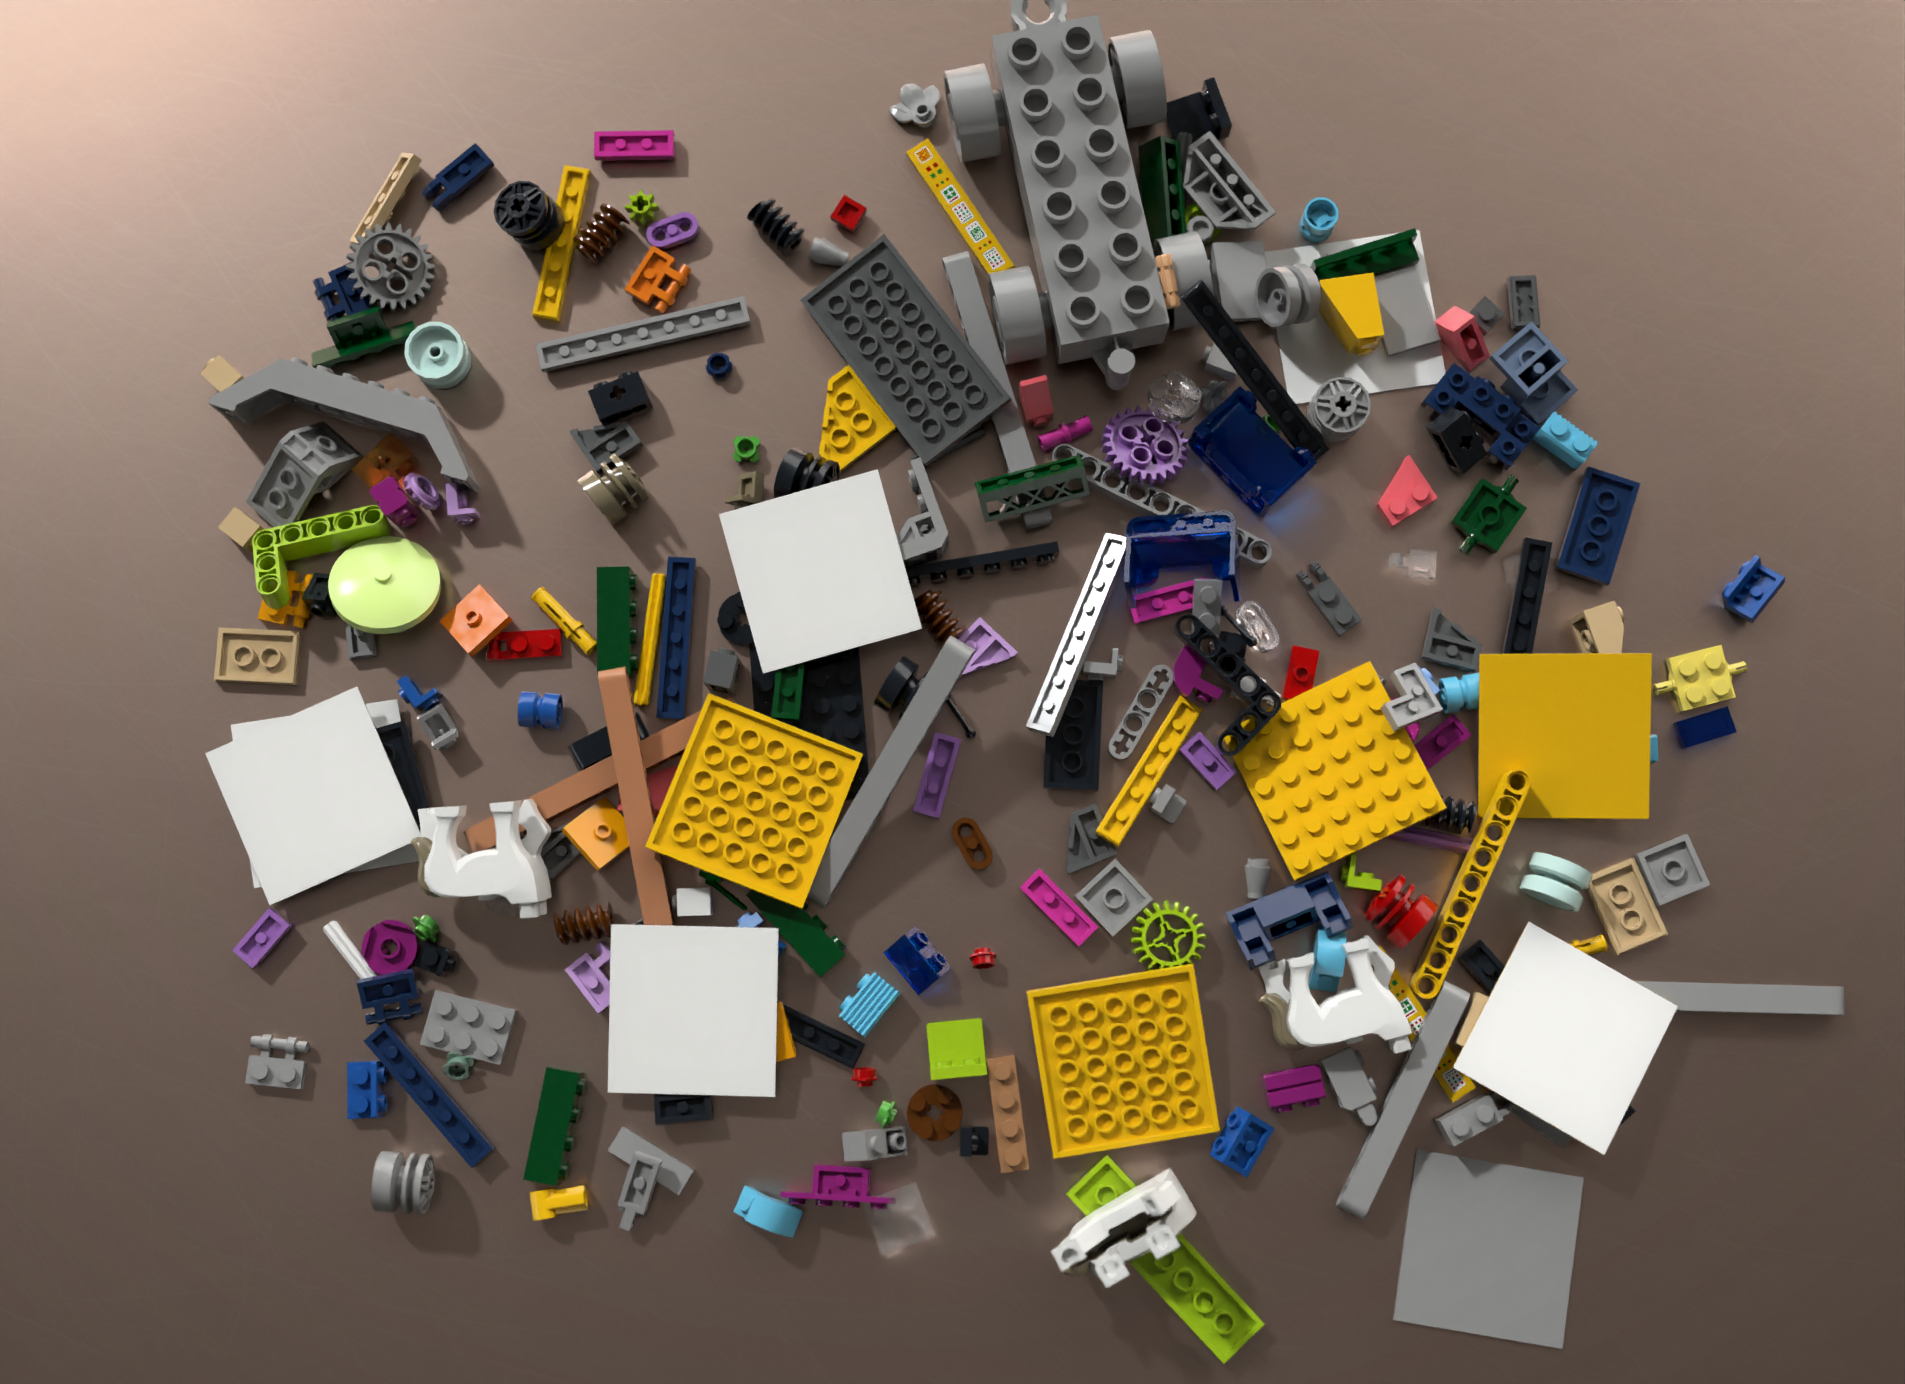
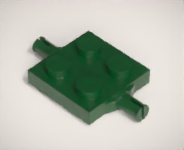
(1488, 515)

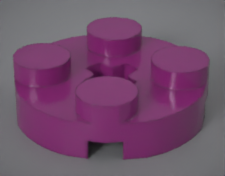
(382, 934)

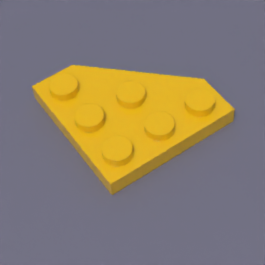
(851, 420)

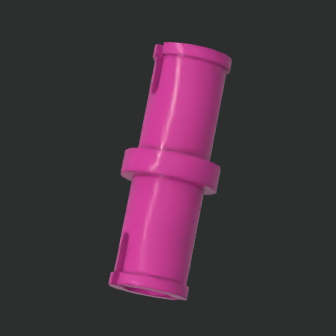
(1065, 433)

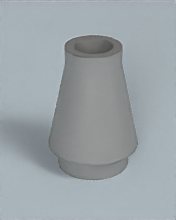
(827, 253)
(1257, 876)

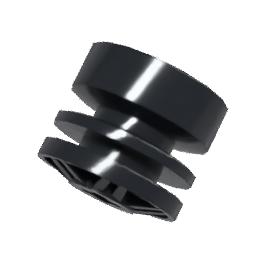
(529, 215)
(801, 472)
(899, 687)

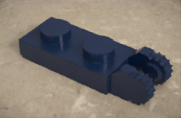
(458, 176)

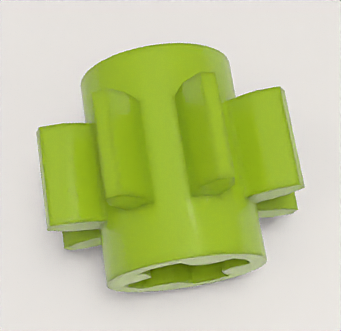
(648, 210)

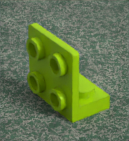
(956, 1049)

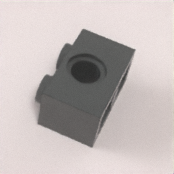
(723, 671)

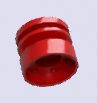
(1400, 911)

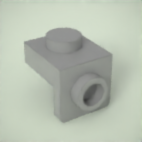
(1098, 671)
(438, 727)
(1167, 803)

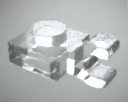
(1417, 563)

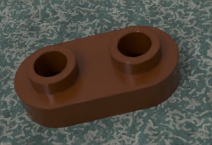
(972, 843)

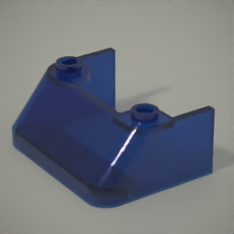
(1181, 542)

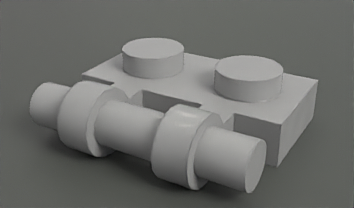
(277, 1071)

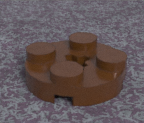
(948, 1121)

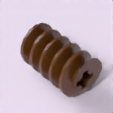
(599, 232)
(938, 617)
(584, 924)

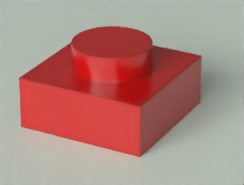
(848, 213)

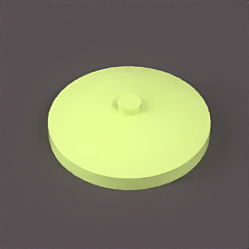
(384, 585)

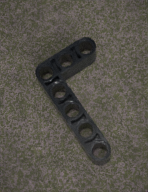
(1233, 680)

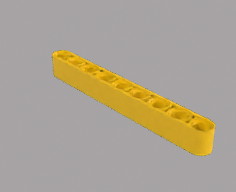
(1481, 874)

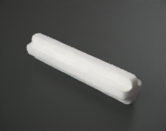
(348, 950)

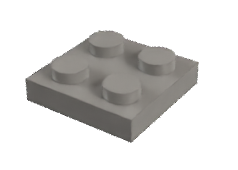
(1672, 869)
(1113, 897)

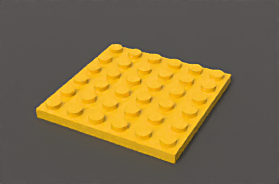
(1334, 773)
(754, 801)
(1123, 1061)

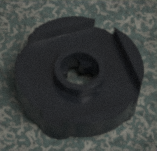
(729, 622)

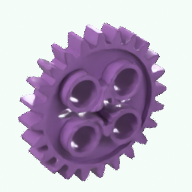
(1144, 446)

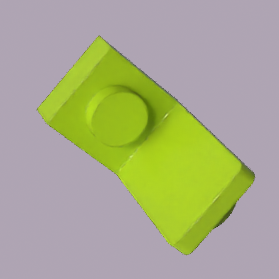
(1363, 881)

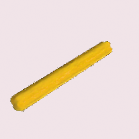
(650, 640)

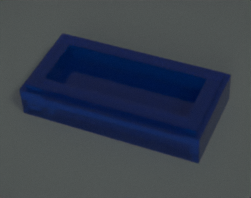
(1704, 727)

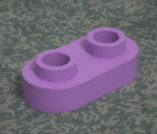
(671, 228)

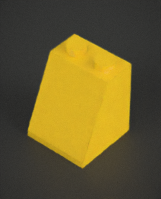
(1353, 312)

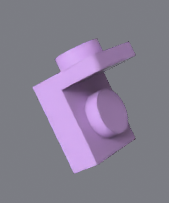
(456, 501)

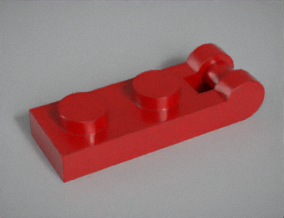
(526, 645)

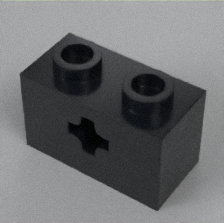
(633, 393)
(1457, 440)

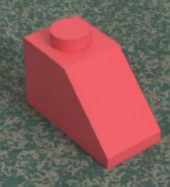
(1462, 337)
(1036, 401)

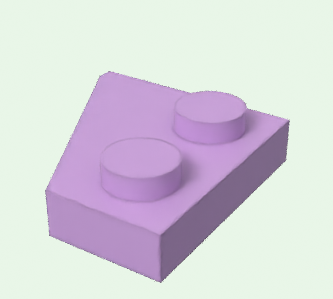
(988, 647)

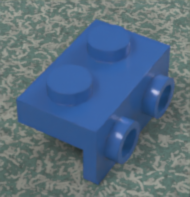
(1751, 589)

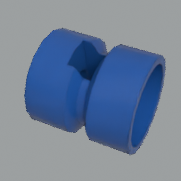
(540, 710)

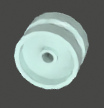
(437, 355)
(1556, 881)

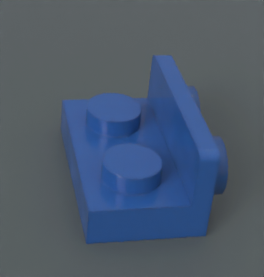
(366, 1090)
(1241, 1141)

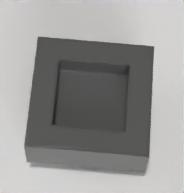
(1486, 314)

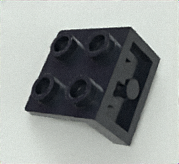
(1200, 113)

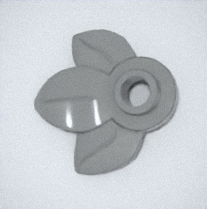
(916, 102)

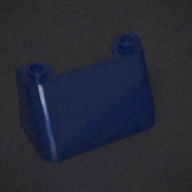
(1249, 453)

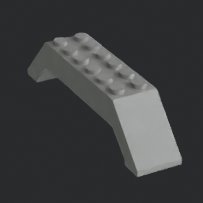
(350, 401)

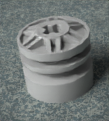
(1330, 420)
(402, 1182)

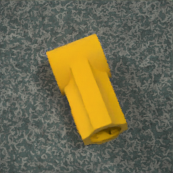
(551, 1202)

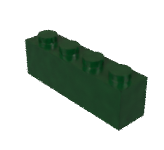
(1162, 187)
(616, 619)
(802, 932)
(554, 1126)

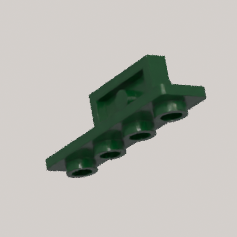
(360, 335)

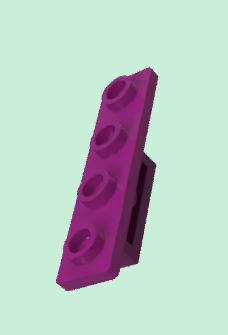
(840, 1184)

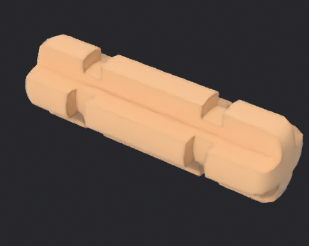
(1167, 280)

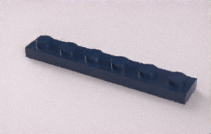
(676, 638)
(429, 1095)

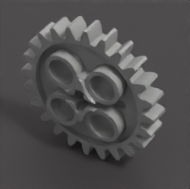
(401, 246)

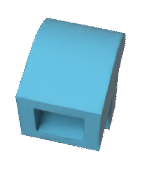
(1328, 961)
(768, 1212)

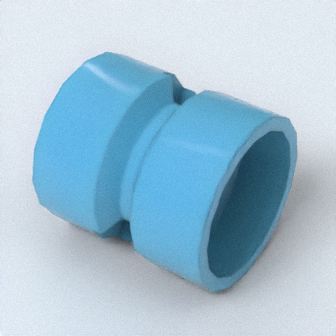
(1318, 220)
(1457, 693)

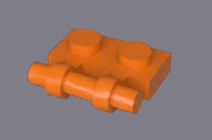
(650, 276)

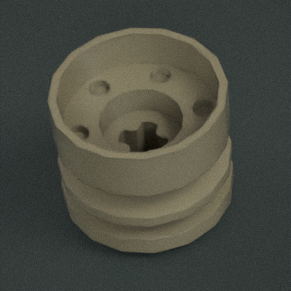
(613, 488)

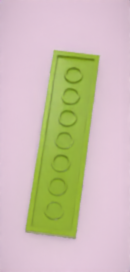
(1179, 1276)

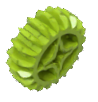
(1191, 930)

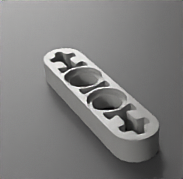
(1140, 712)

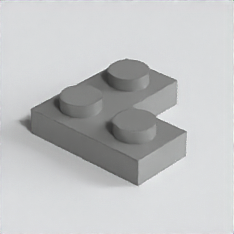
(1416, 699)

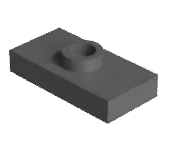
(1523, 301)

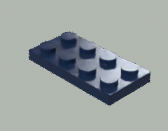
(1597, 526)

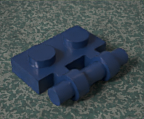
(349, 299)
(389, 989)

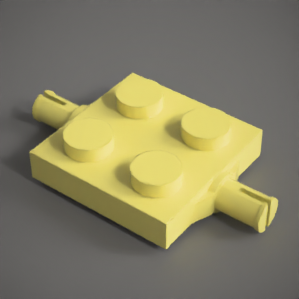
(1700, 678)

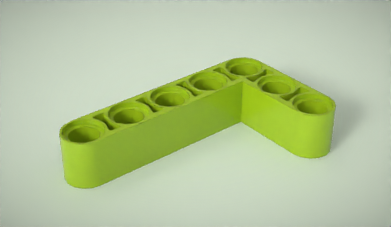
(307, 538)

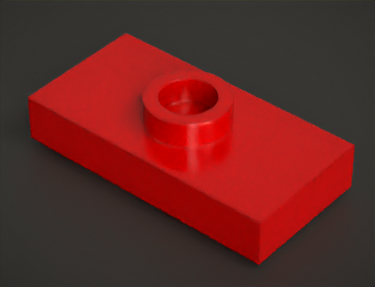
(1300, 671)

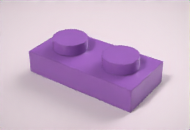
(1207, 761)
(262, 938)

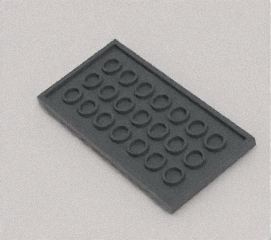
(905, 350)

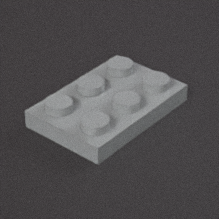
(468, 1027)

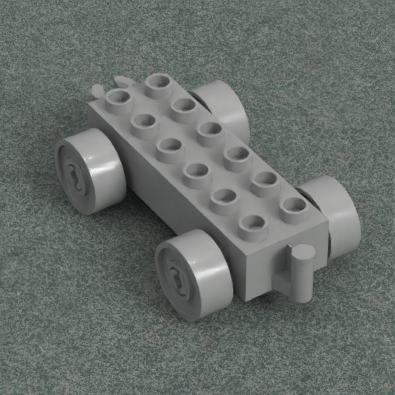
(1078, 187)

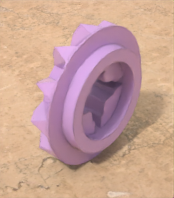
(421, 491)

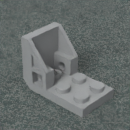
(299, 467)
(913, 543)

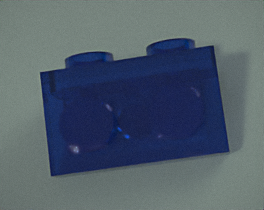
(917, 960)

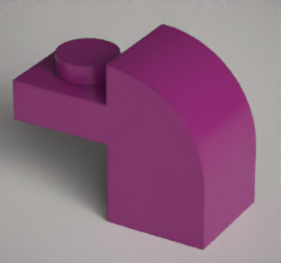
(1186, 678)

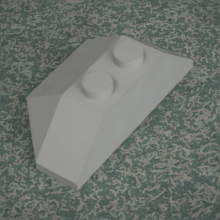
(1222, 187)

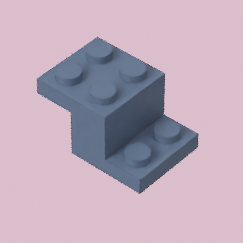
(1533, 373)

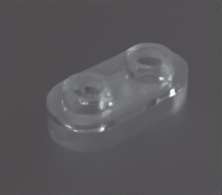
(1258, 625)

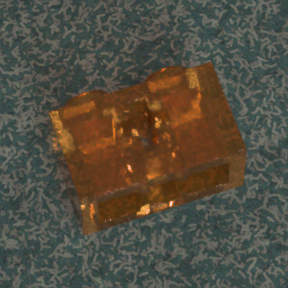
(389, 451)

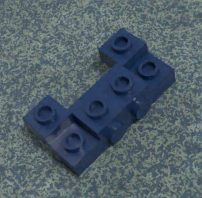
(1489, 410)
(1285, 913)

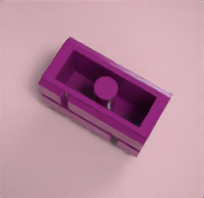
(395, 502)
(1293, 1087)

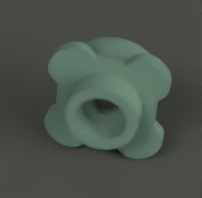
(457, 1072)

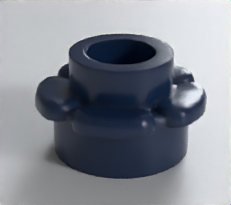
(718, 358)

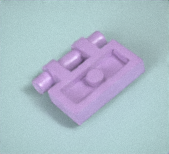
(591, 979)

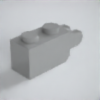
(1350, 1084)
(1471, 1118)

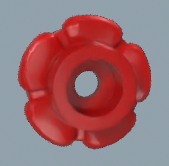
(982, 958)
(864, 1076)

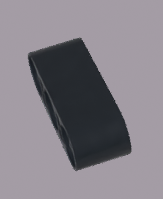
(597, 746)

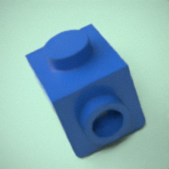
(411, 693)

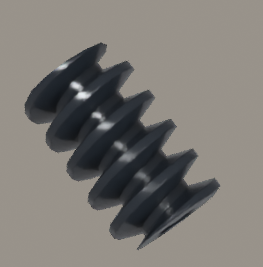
(776, 226)
(1455, 814)

